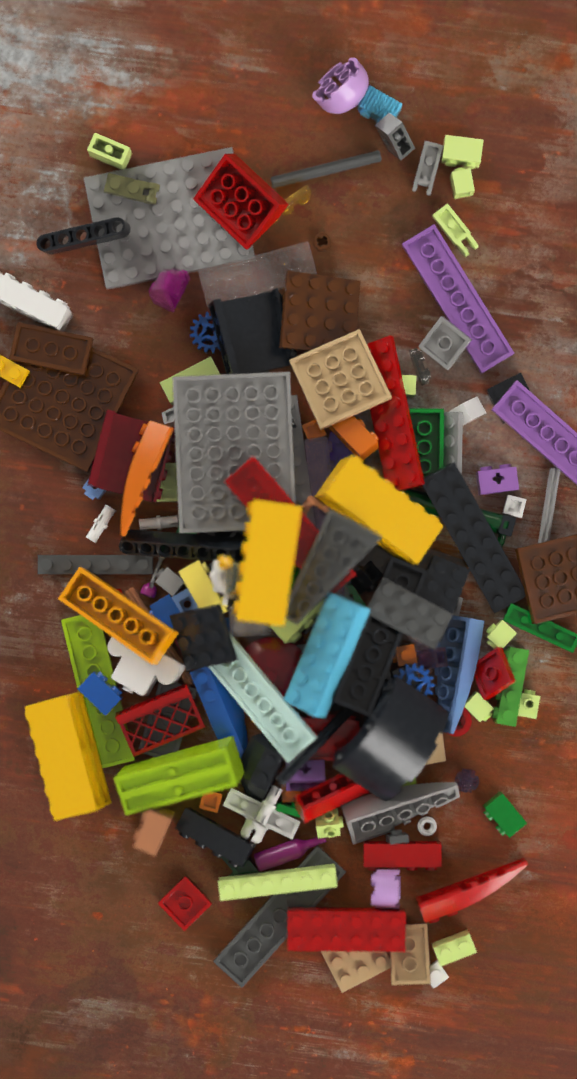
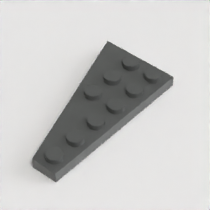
(334, 553)

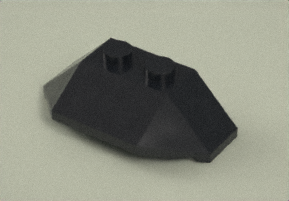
(261, 767)

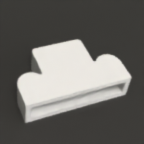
(138, 674)

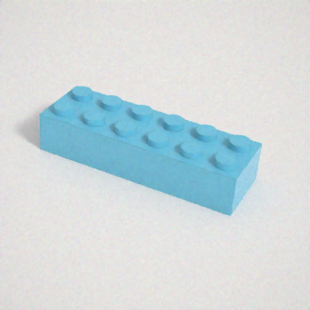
(326, 654)

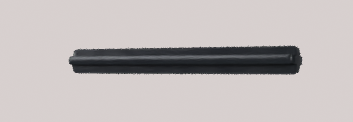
(298, 762)

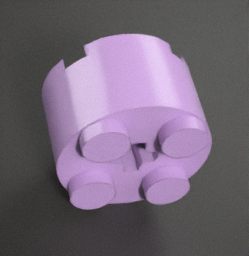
(387, 889)

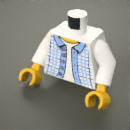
(225, 578)

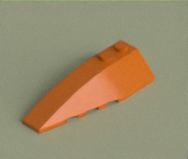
(144, 462)

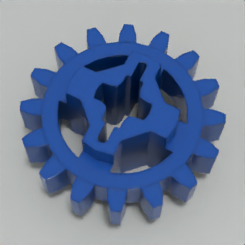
(202, 336)
(410, 675)

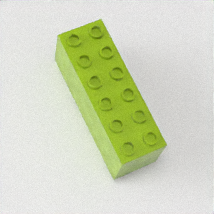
(179, 775)

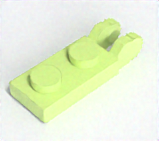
(454, 228)

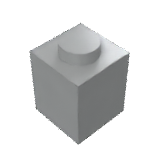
(169, 581)

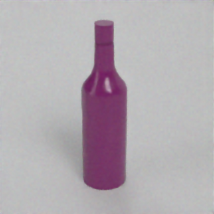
(284, 852)

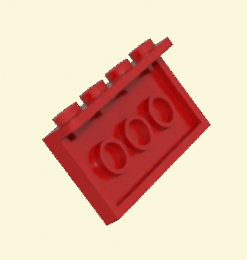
(337, 740)

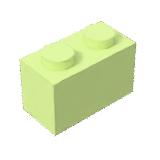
(109, 151)
(462, 151)
(454, 947)

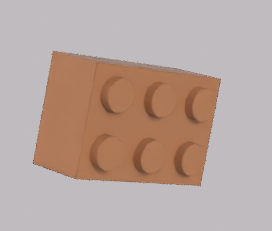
(153, 830)

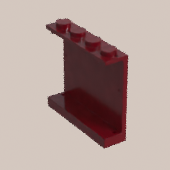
(115, 456)

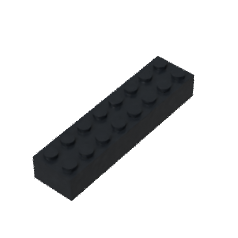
(375, 647)

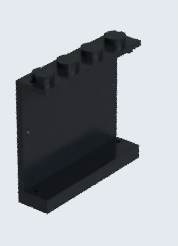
(250, 333)

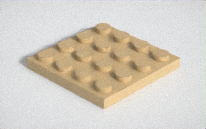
(340, 379)

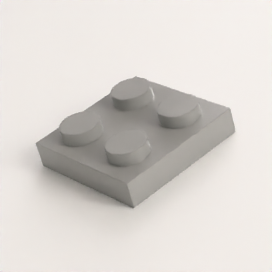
(445, 343)

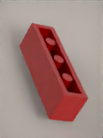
(327, 797)
(408, 855)

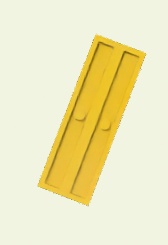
(377, 505)
(267, 562)
(68, 756)

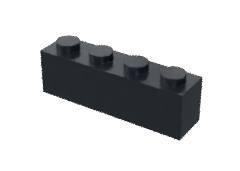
(215, 837)

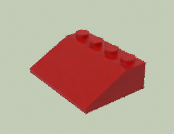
(240, 200)

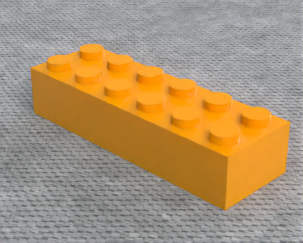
(118, 615)

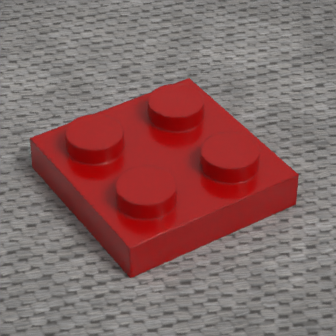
(493, 673)
(185, 903)

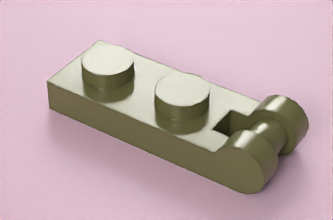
(131, 188)

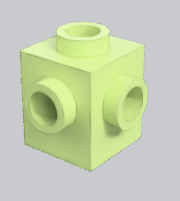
(329, 824)

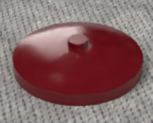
(276, 660)

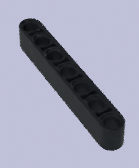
(181, 545)

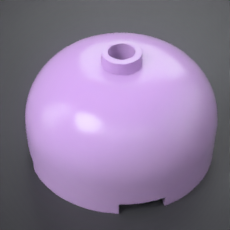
(349, 94)

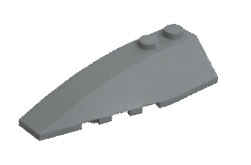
(373, 817)

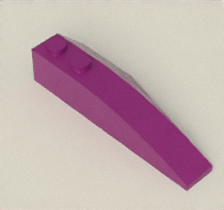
(169, 288)

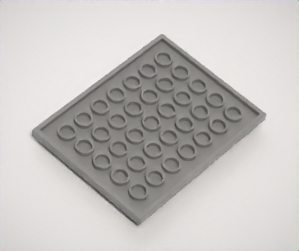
(163, 235)
(219, 429)

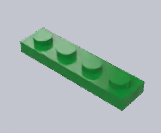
(546, 630)

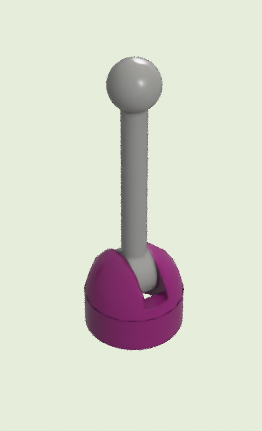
(149, 589)

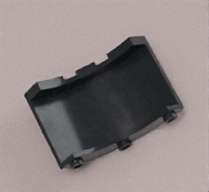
(393, 740)

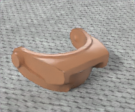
(313, 501)

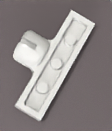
(250, 808)

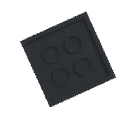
(203, 637)

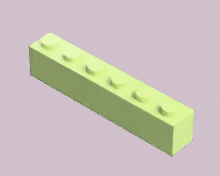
(277, 882)

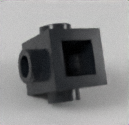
(366, 577)

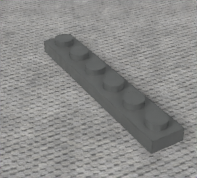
(95, 563)

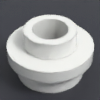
(427, 832)

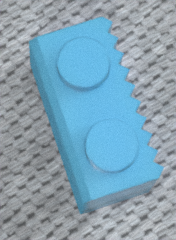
(378, 105)

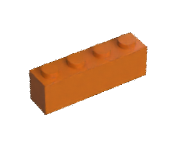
(356, 437)

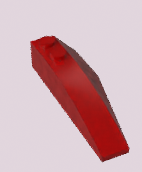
(466, 892)

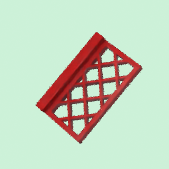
(157, 703)

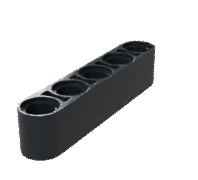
(74, 236)

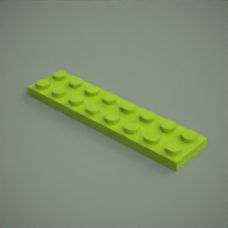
(88, 654)

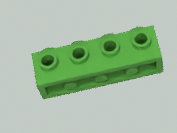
(509, 699)

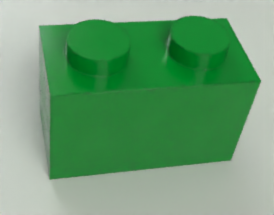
(504, 814)

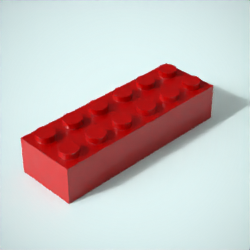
(346, 929)

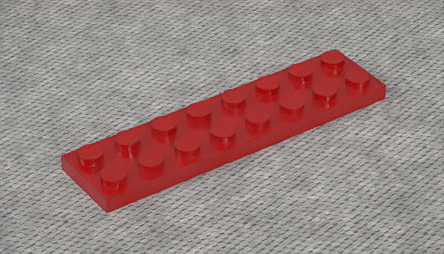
(393, 422)
(254, 482)

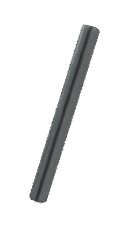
(326, 169)

